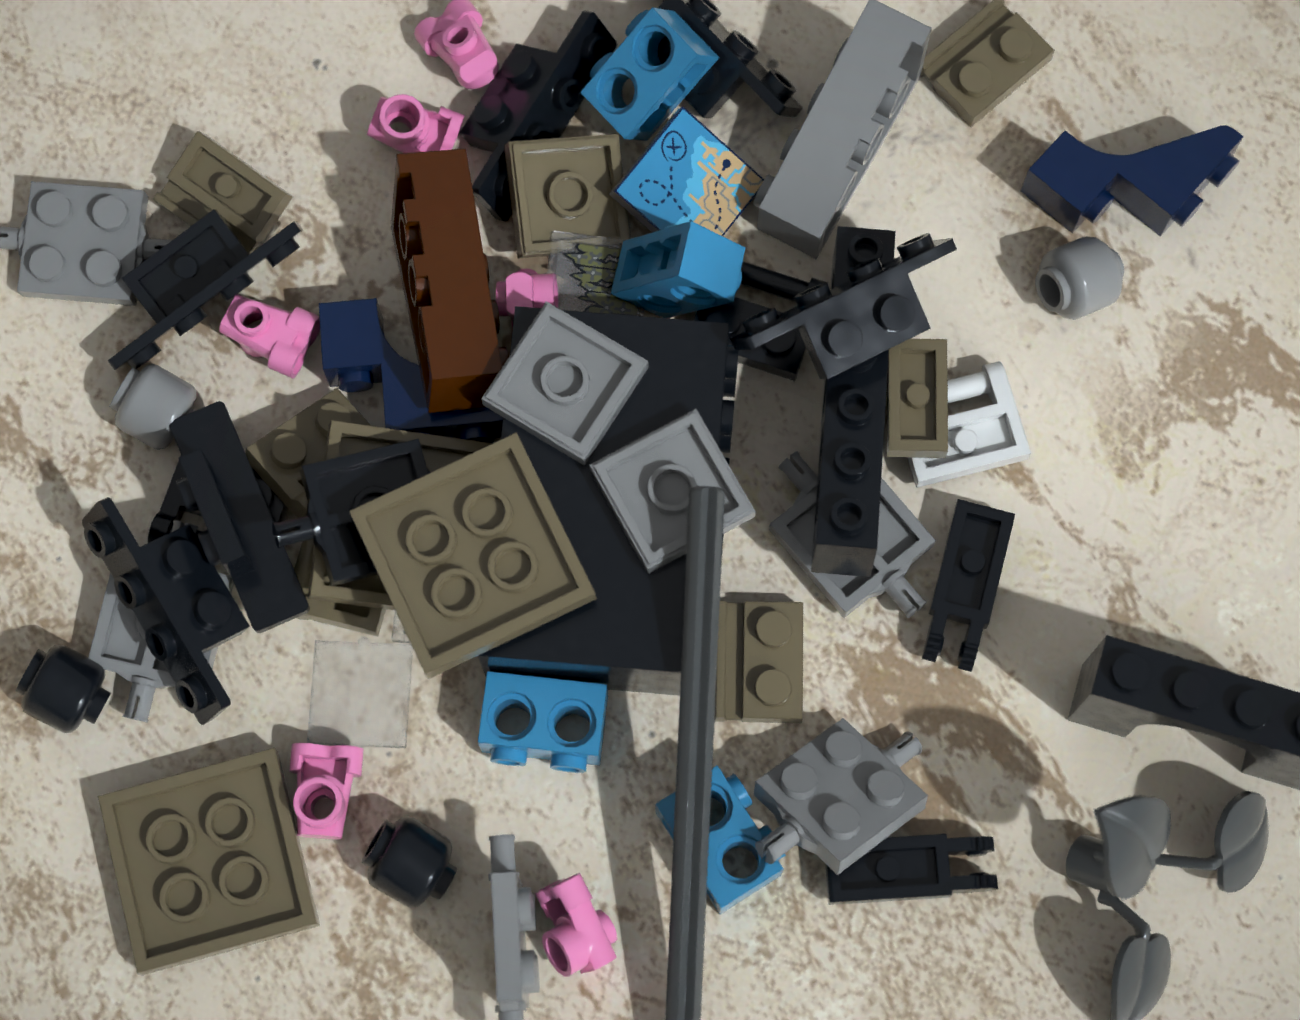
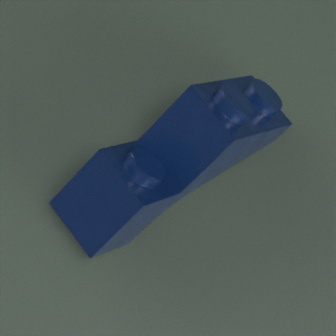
(1153, 184)
(359, 355)

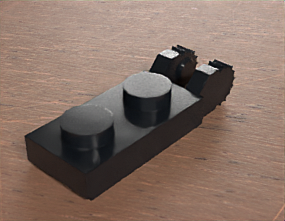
(968, 577)
(910, 870)

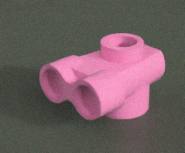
(460, 43)
(427, 128)
(526, 289)
(280, 337)
(323, 774)
(580, 933)

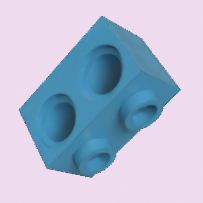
(656, 85)
(678, 270)
(546, 703)
(732, 832)

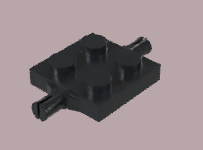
(340, 486)

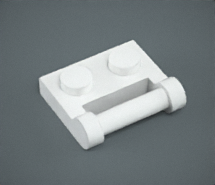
(980, 436)

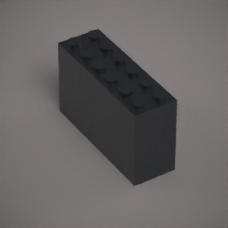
(636, 623)

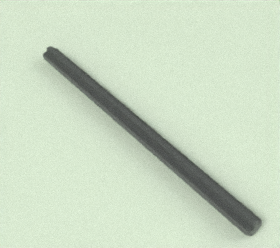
(695, 753)

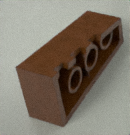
(445, 279)

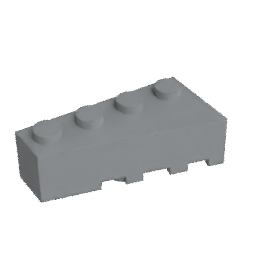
(843, 128)

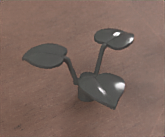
(1121, 863)

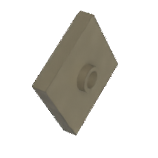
(564, 189)

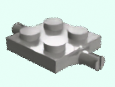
(81, 242)
(899, 545)
(122, 648)
(839, 796)
(512, 915)

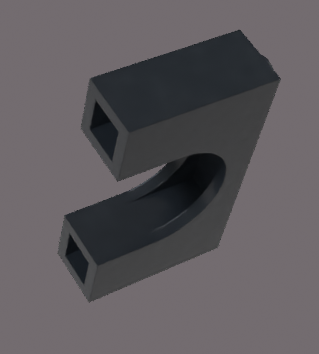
(1139, 686)

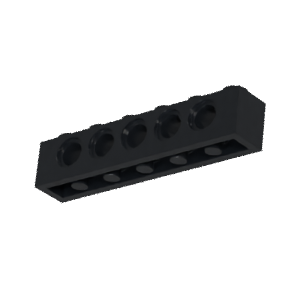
(852, 436)

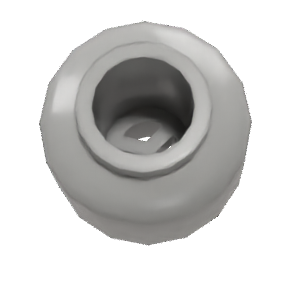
(1080, 278)
(150, 403)

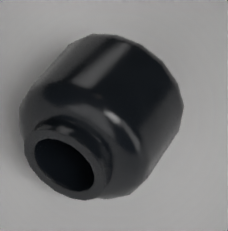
(63, 688)
(409, 861)

